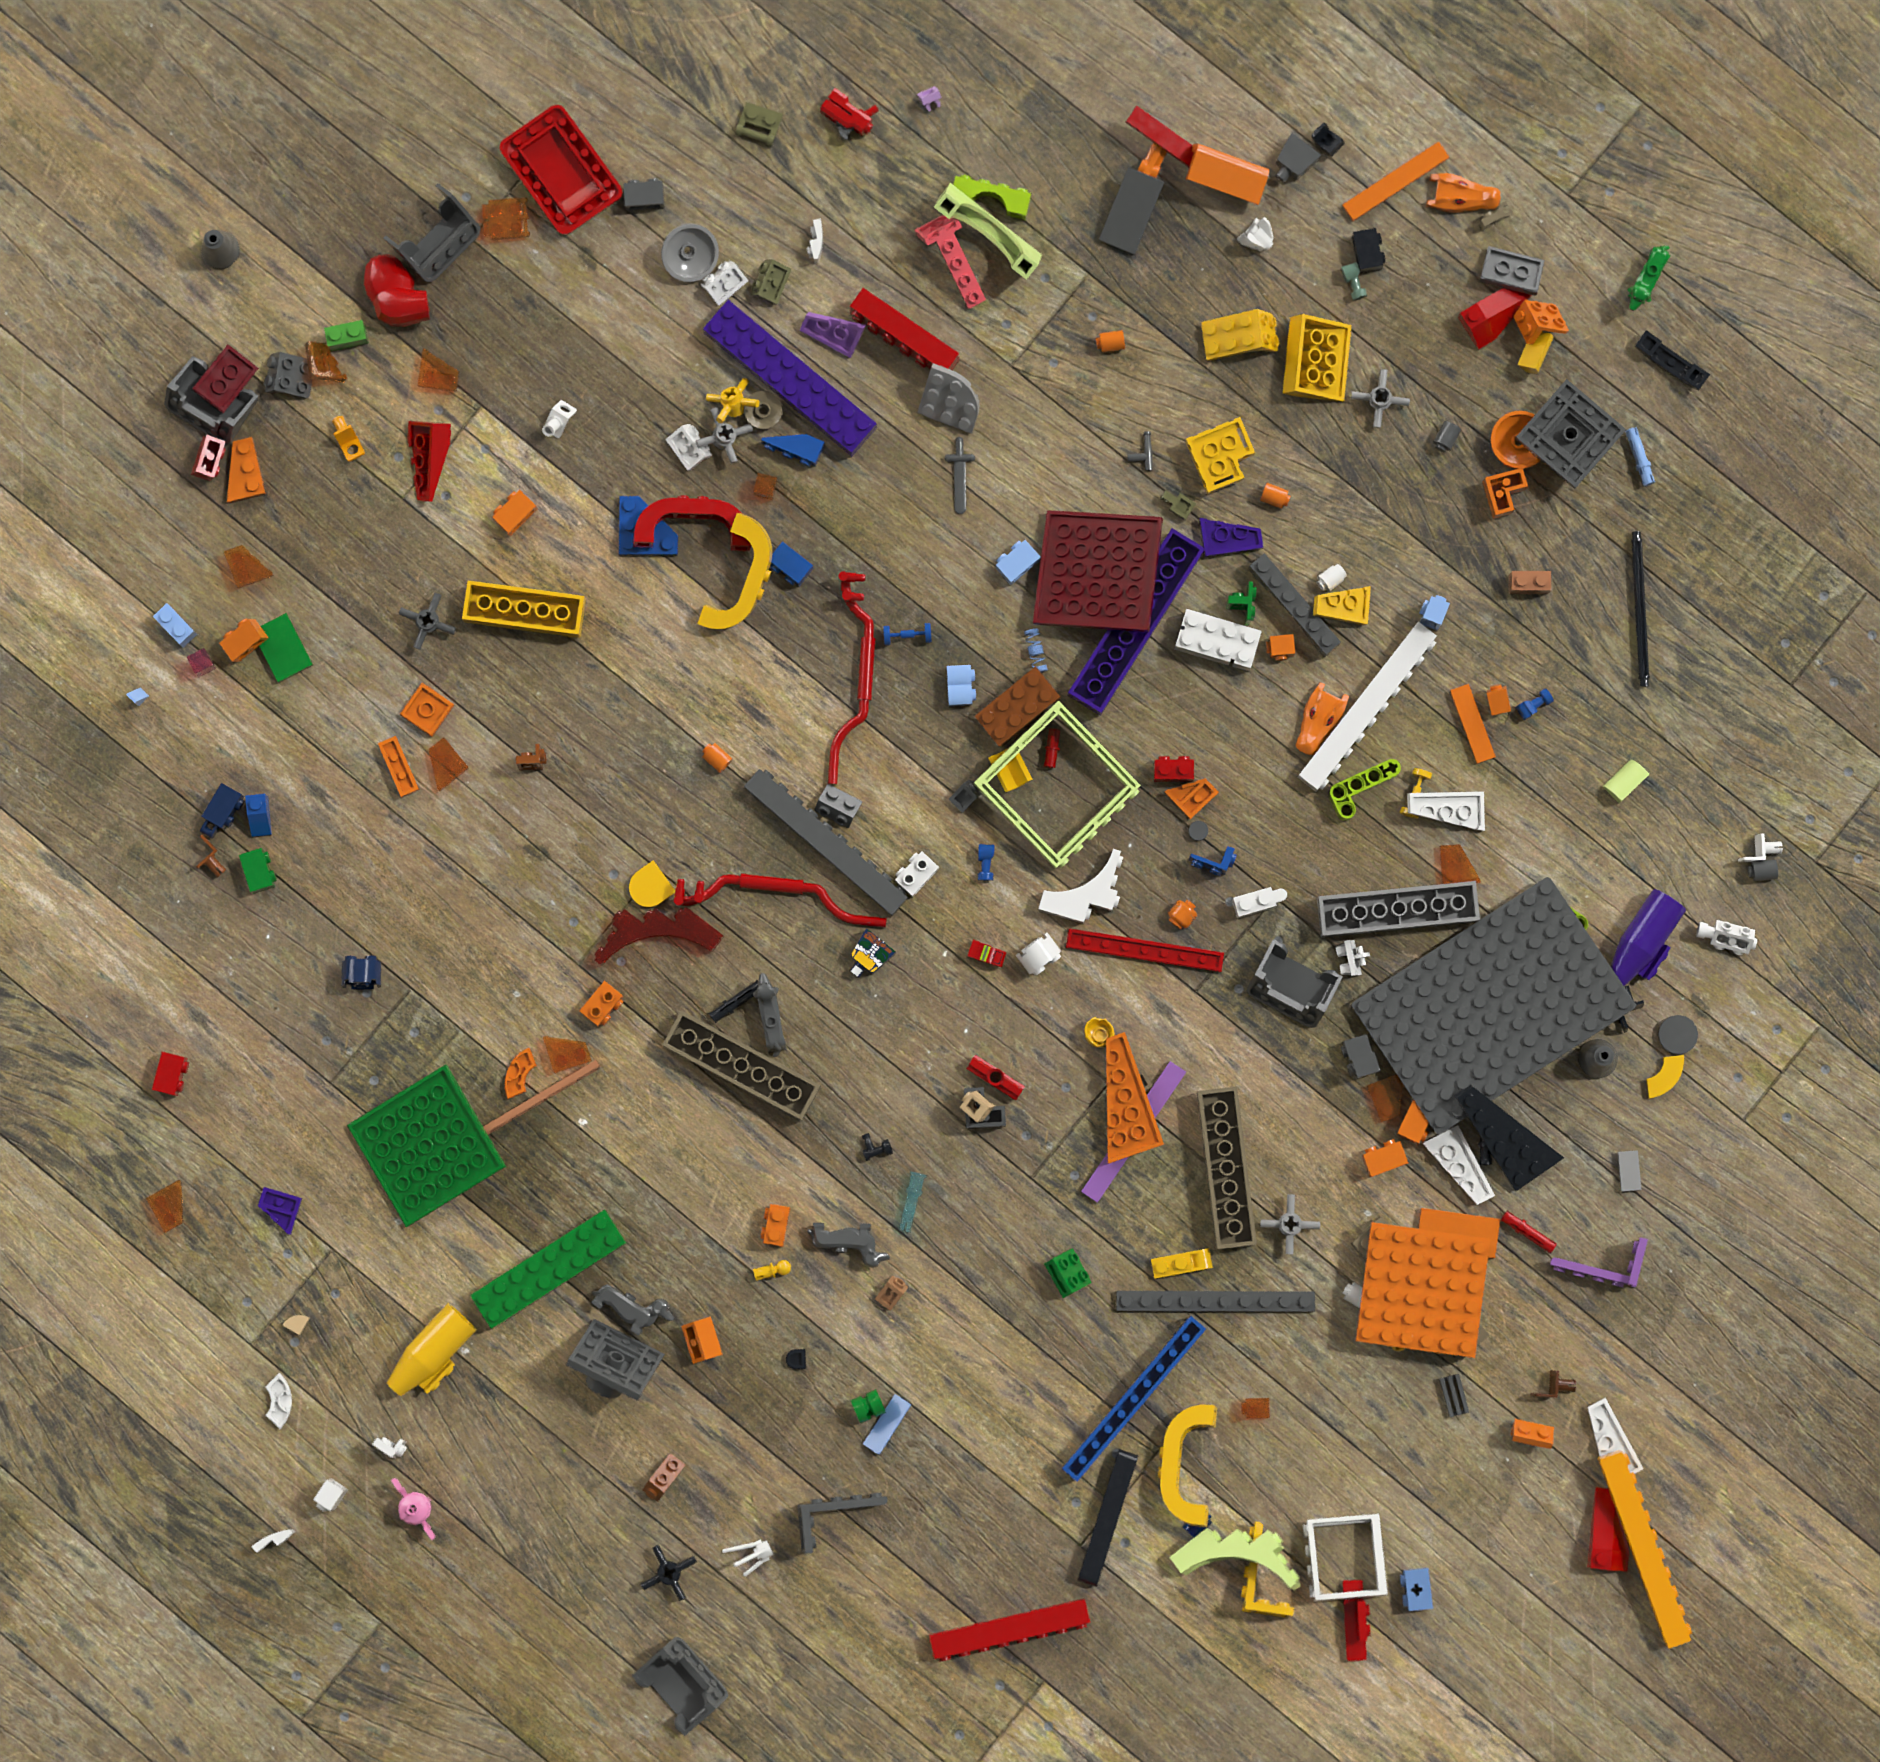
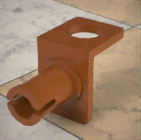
(210, 861)

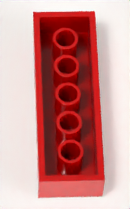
(901, 332)

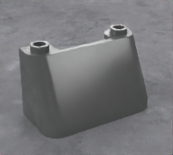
(200, 414)
(1292, 986)
(682, 1683)

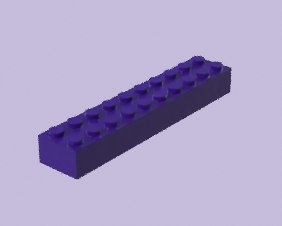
(790, 378)
(1121, 648)

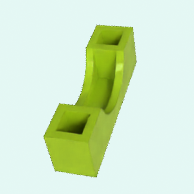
(1015, 201)

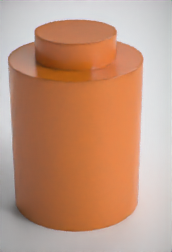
(1110, 341)
(1275, 496)
(716, 757)

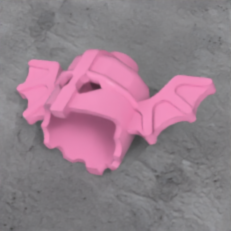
(420, 1502)

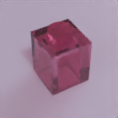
(201, 662)

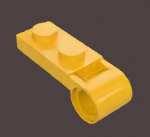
(1181, 1263)

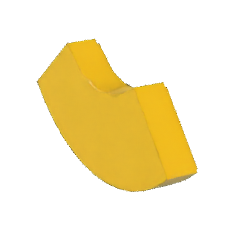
(1667, 1076)

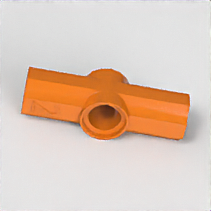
(1153, 161)

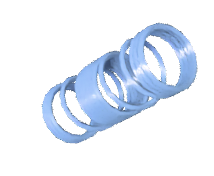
(1035, 650)

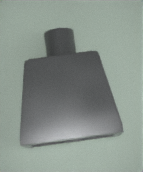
(1295, 158)

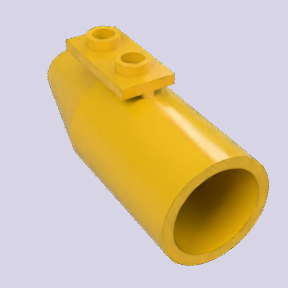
(429, 1354)

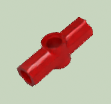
(984, 1069)

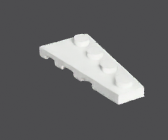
(1455, 808)
(1609, 1433)

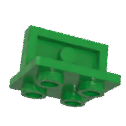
(1241, 602)
(1067, 1273)

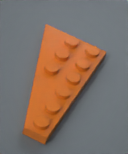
(1129, 1113)

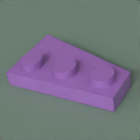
(833, 332)

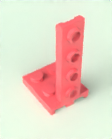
(942, 232)

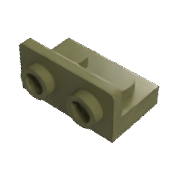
(770, 281)

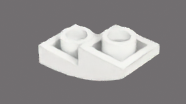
(815, 248)

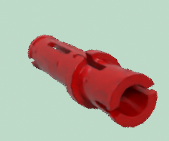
(1520, 1226)

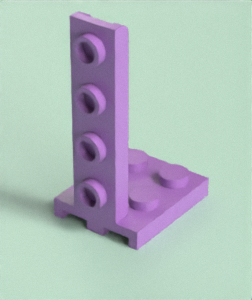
(1600, 1274)

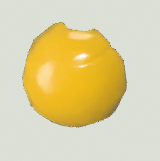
(1097, 1031)

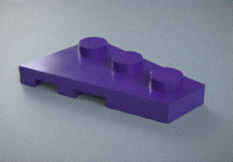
(1228, 538)

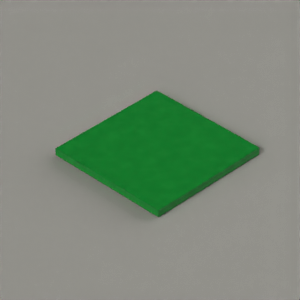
(426, 1145)

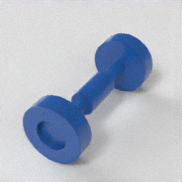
(907, 634)

